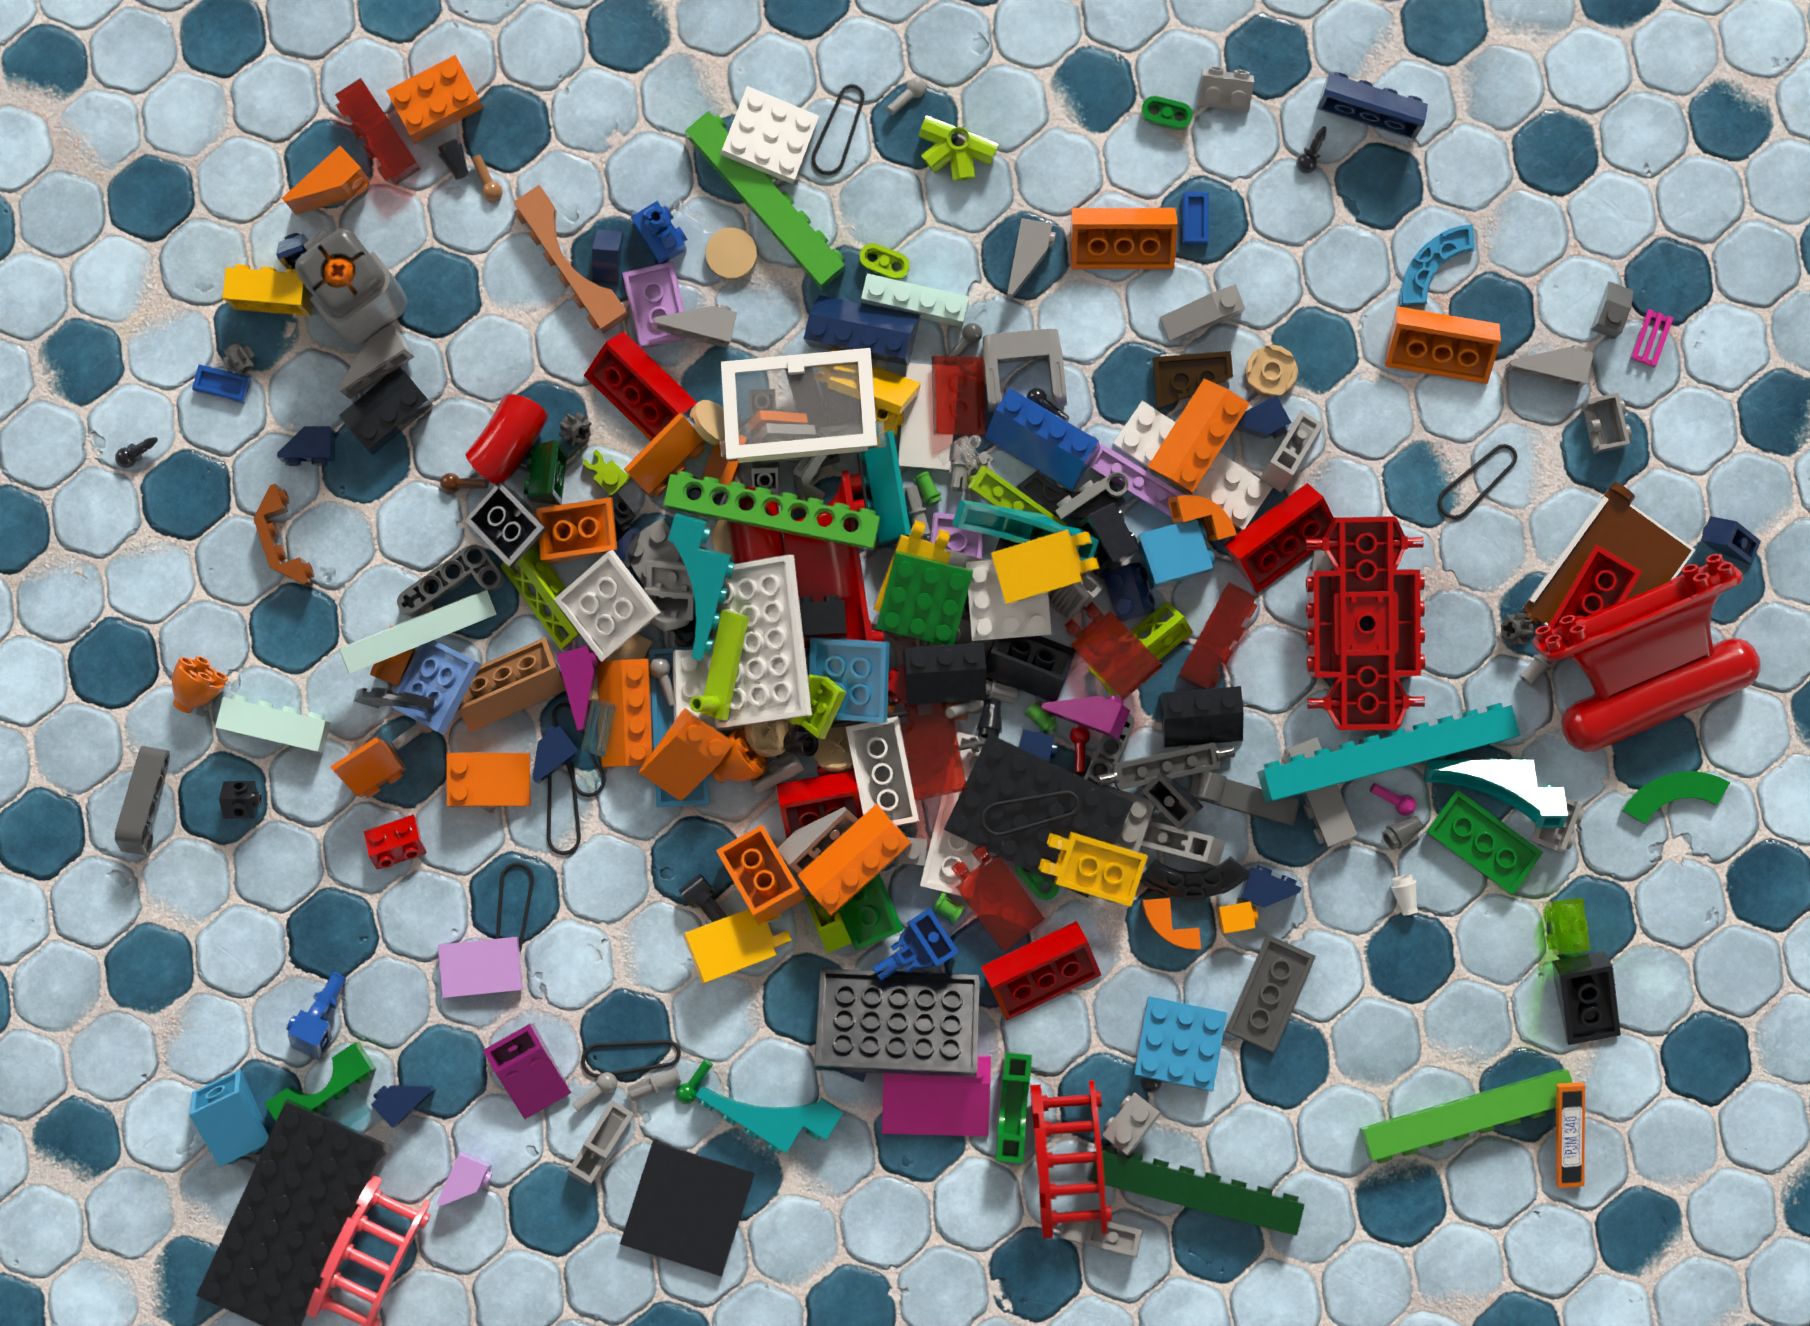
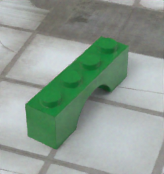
(348, 1067)
(1013, 1107)

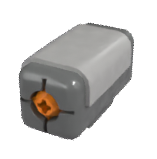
(350, 285)

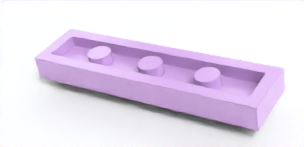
(1141, 483)

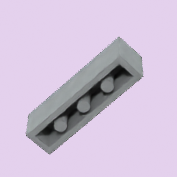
(1325, 804)

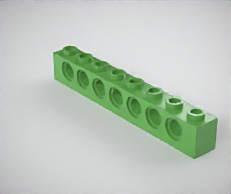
(678, 500)

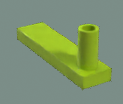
(1003, 494)
(723, 667)

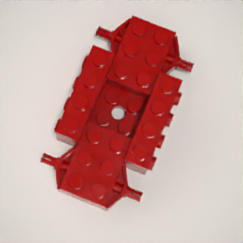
(1363, 584)

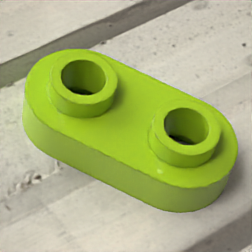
(885, 260)

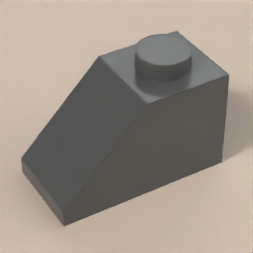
(1613, 310)

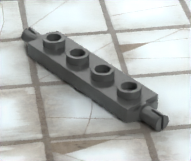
(1171, 764)

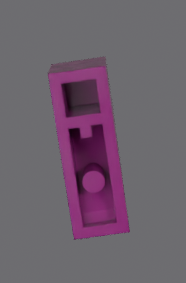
(579, 680)
(1093, 712)

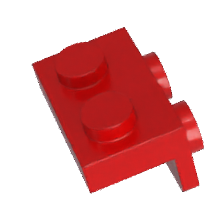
(394, 842)

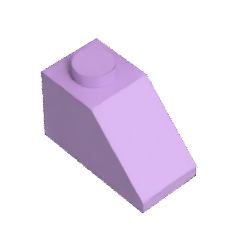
(465, 1178)

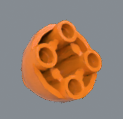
(195, 683)
(740, 761)

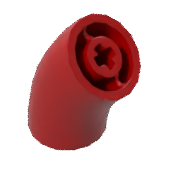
(507, 438)

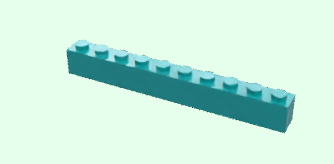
(1388, 753)

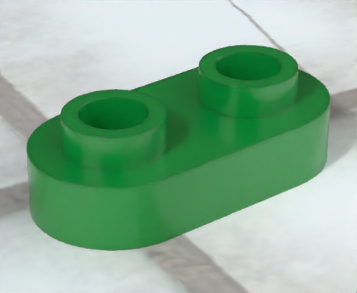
(1167, 110)
(1034, 883)

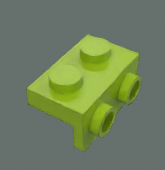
(825, 702)

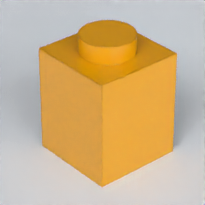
(1237, 917)

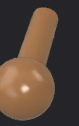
(491, 190)

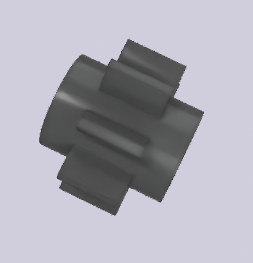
(239, 358)
(575, 429)
(1517, 629)

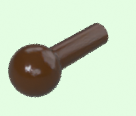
(452, 483)

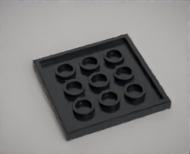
(687, 1208)

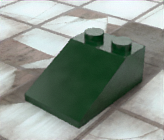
(546, 473)

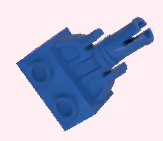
(659, 233)
(922, 943)
(309, 1030)

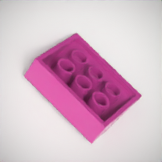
(938, 1103)

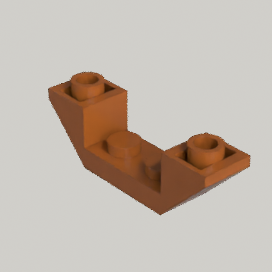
(272, 505)

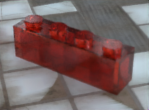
(377, 131)
(1217, 636)

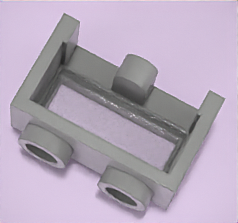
(1606, 423)

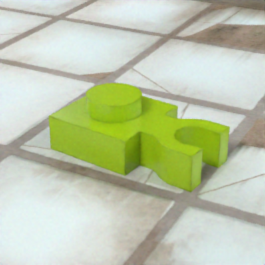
(608, 475)

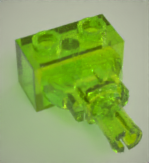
(1567, 926)

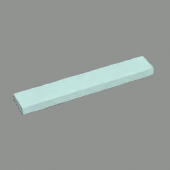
(417, 631)

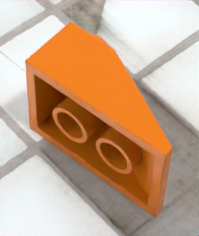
(329, 183)
(577, 530)
(685, 755)
(370, 767)
(488, 779)

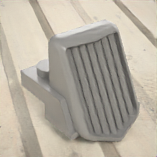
(671, 592)
(1072, 597)

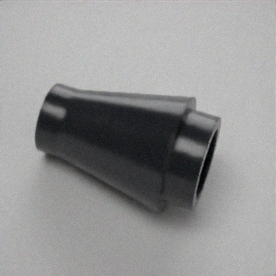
(454, 158)
(990, 719)

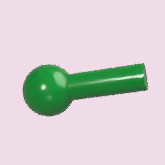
(687, 1092)

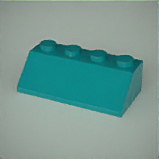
(887, 491)

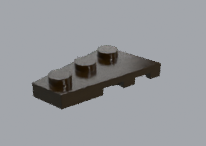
(1181, 375)

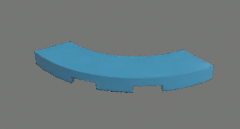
(1429, 259)

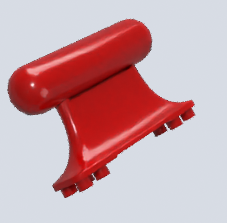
(820, 565)
(1650, 657)

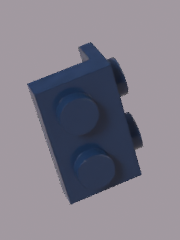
(1129, 591)

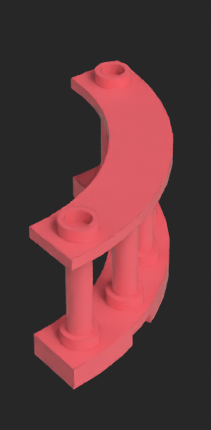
(344, 1249)

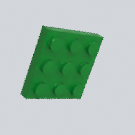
(924, 598)

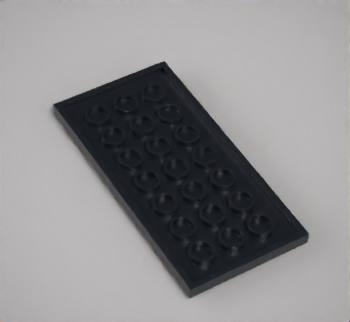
(290, 1217)

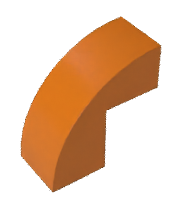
(1214, 518)
(1159, 918)

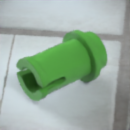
(927, 489)
(1041, 718)

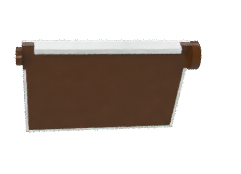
(1621, 531)

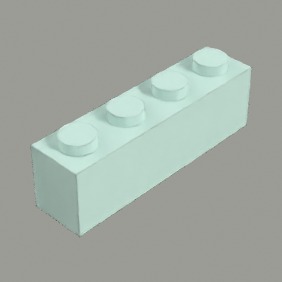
(907, 297)
(272, 724)

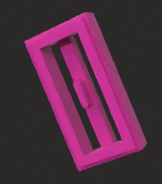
(1659, 346)

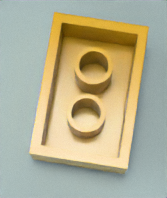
(266, 291)

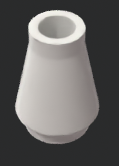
(1405, 893)

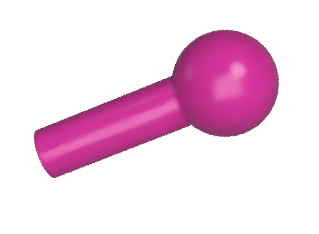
(1404, 804)

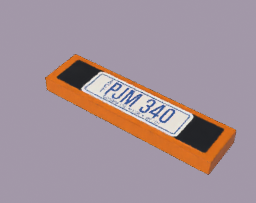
(1570, 1135)

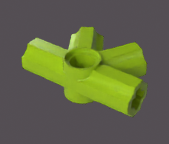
(959, 157)

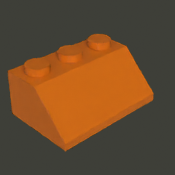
(665, 456)

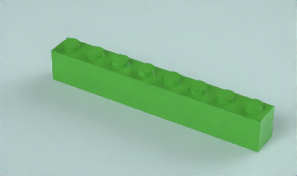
(768, 204)
(1463, 1116)

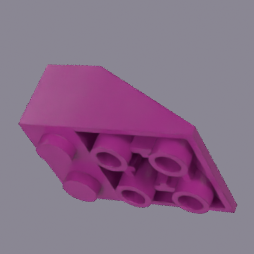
(527, 1070)

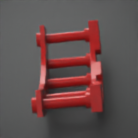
(1046, 1160)

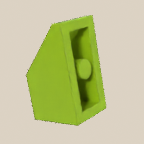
(829, 927)

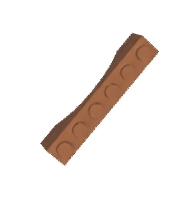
(600, 302)

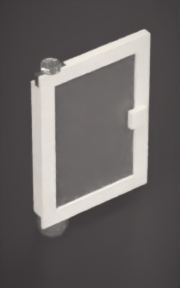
(799, 406)

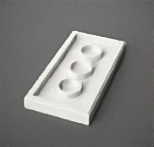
(917, 441)

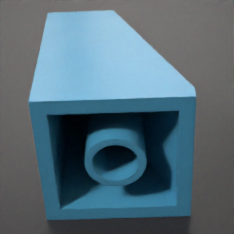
(1174, 553)
(228, 1118)

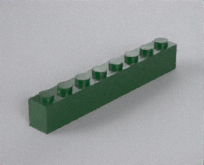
(1199, 1192)

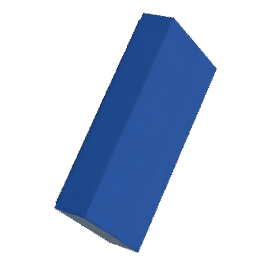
(1195, 218)
(221, 383)

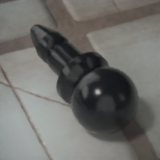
(1307, 161)
(129, 455)

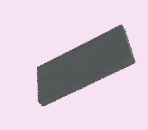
(1270, 993)

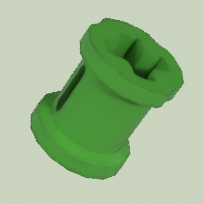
(948, 908)

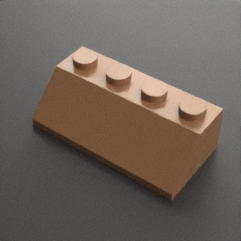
(511, 684)

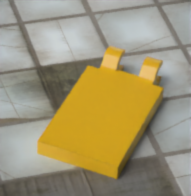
(892, 390)
(916, 546)
(1041, 565)
(1095, 867)
(732, 945)

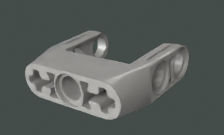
(1022, 347)

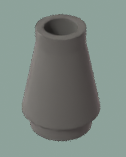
(1400, 833)

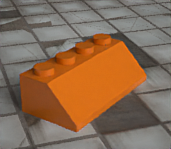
(1123, 238)
(1442, 345)
(1198, 435)
(629, 688)
(854, 859)

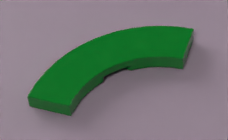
(1673, 787)

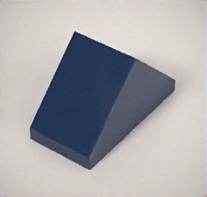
(607, 256)

